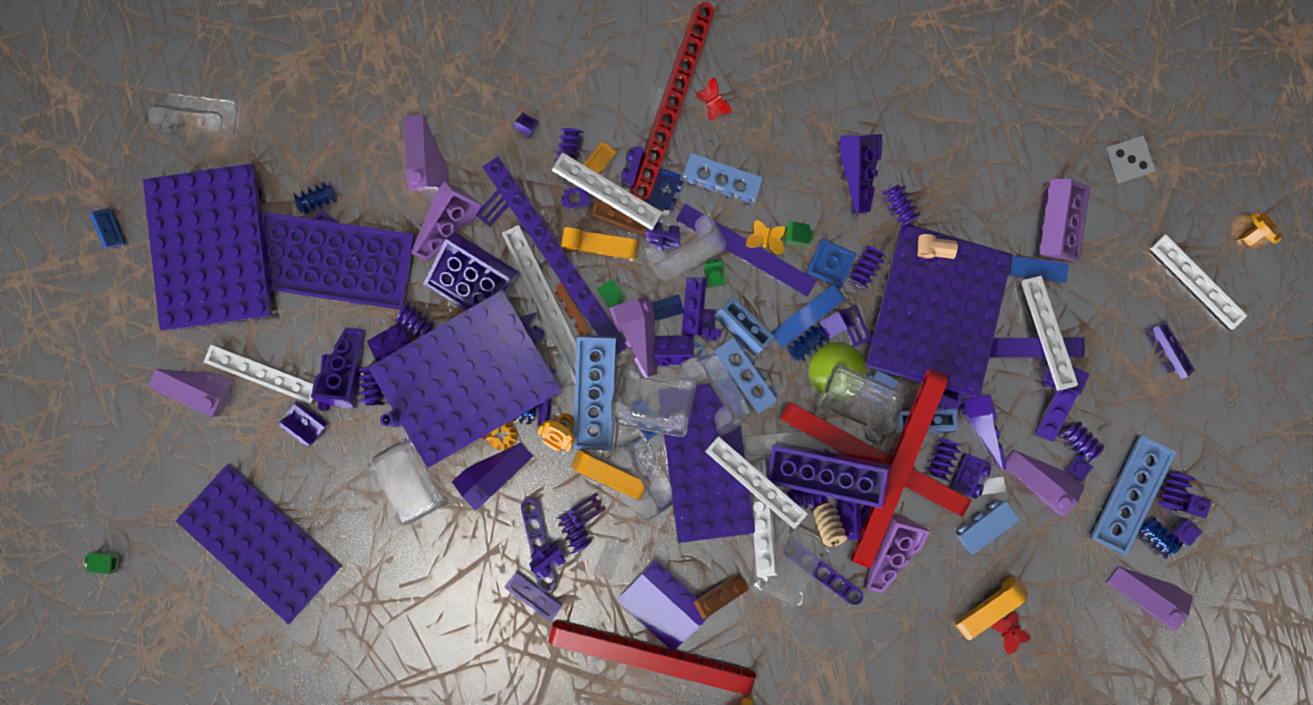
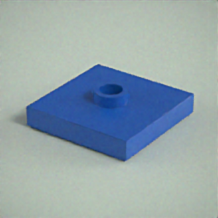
(831, 263)

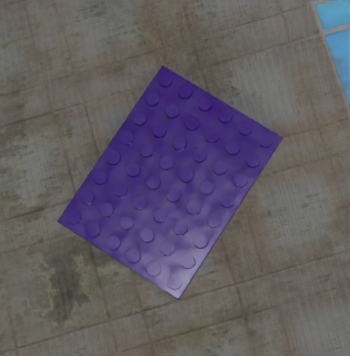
(207, 247)
(940, 312)
(465, 378)

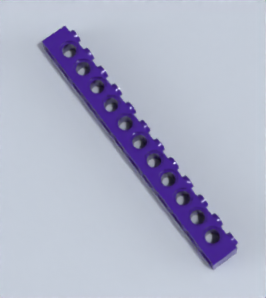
(553, 252)

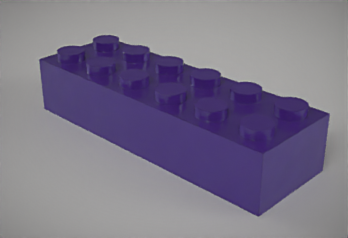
(829, 474)

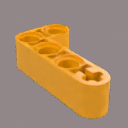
(599, 244)
(608, 474)
(994, 608)

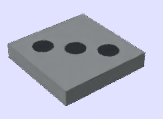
(1130, 159)

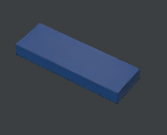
(1035, 267)

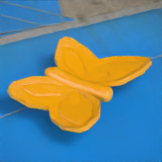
(767, 237)

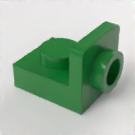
(714, 273)

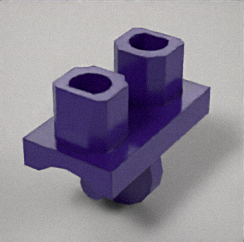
(663, 238)
(543, 557)

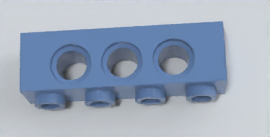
(751, 181)
(760, 402)

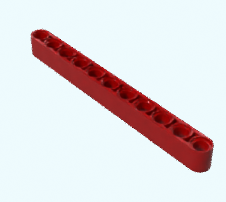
(678, 94)
(859, 449)
(902, 463)
(652, 658)

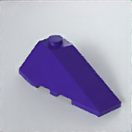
(859, 160)
(339, 377)

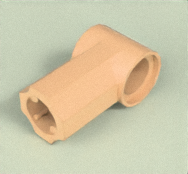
(930, 247)

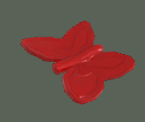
(713, 100)
(1013, 632)

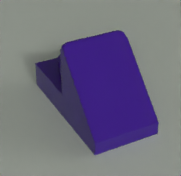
(534, 332)

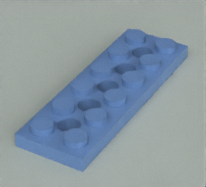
(584, 383)
(1120, 495)

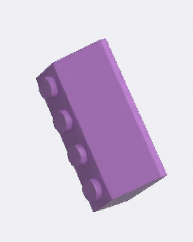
(1064, 219)

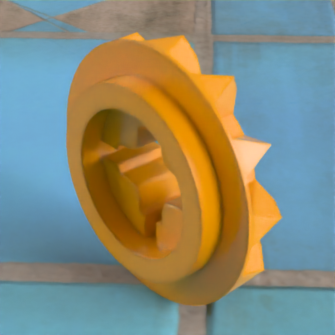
(509, 440)

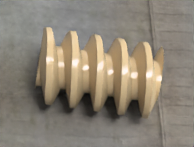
(829, 525)

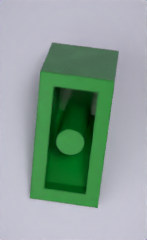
(798, 234)

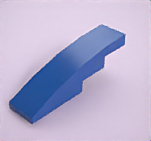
(808, 315)

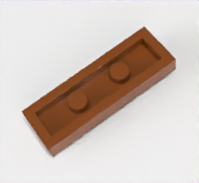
(615, 217)
(572, 310)
(721, 596)

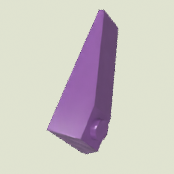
(423, 159)
(447, 214)
(638, 326)
(197, 390)
(1049, 483)
(897, 547)
(1159, 598)

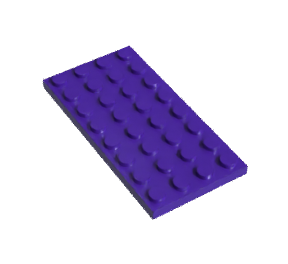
(337, 260)
(704, 494)
(258, 543)

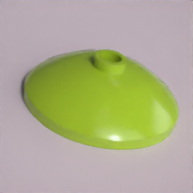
(831, 356)

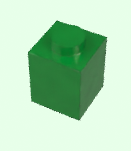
(611, 294)
(101, 562)

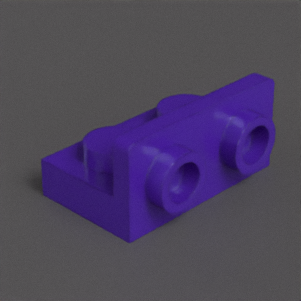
(972, 476)

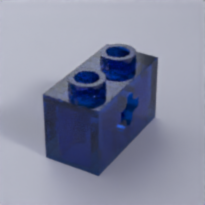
(665, 179)

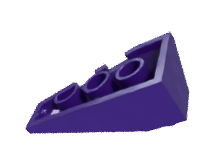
(980, 416)
(486, 477)

